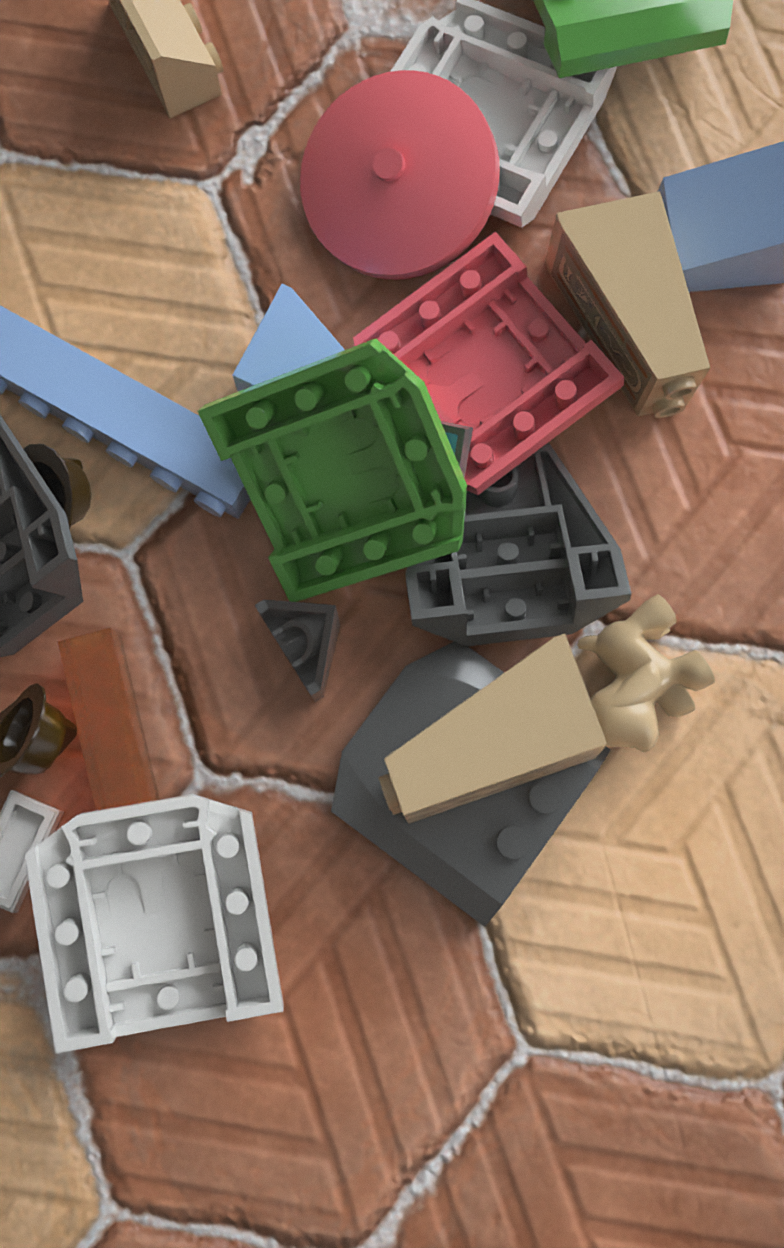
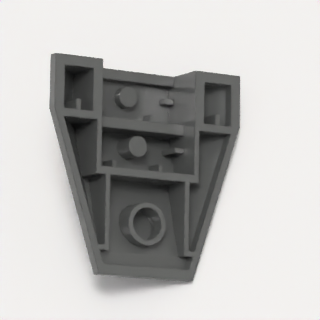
(36, 551)
(527, 563)

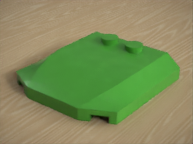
(615, 33)
(343, 468)

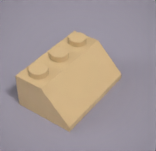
(171, 51)

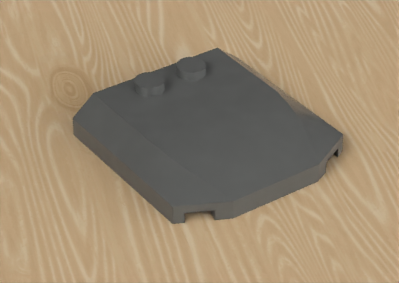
(472, 850)

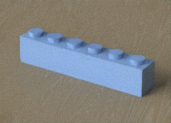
(118, 412)

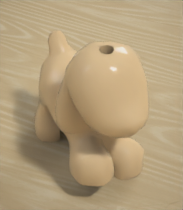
(643, 676)

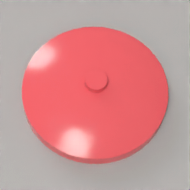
(400, 175)

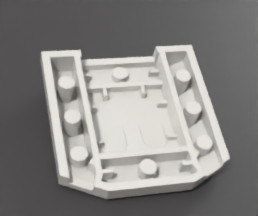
(516, 87)
(152, 920)

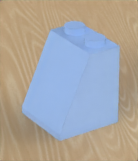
(729, 220)
(284, 341)

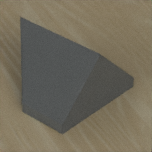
(306, 637)

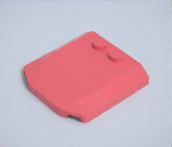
(495, 358)

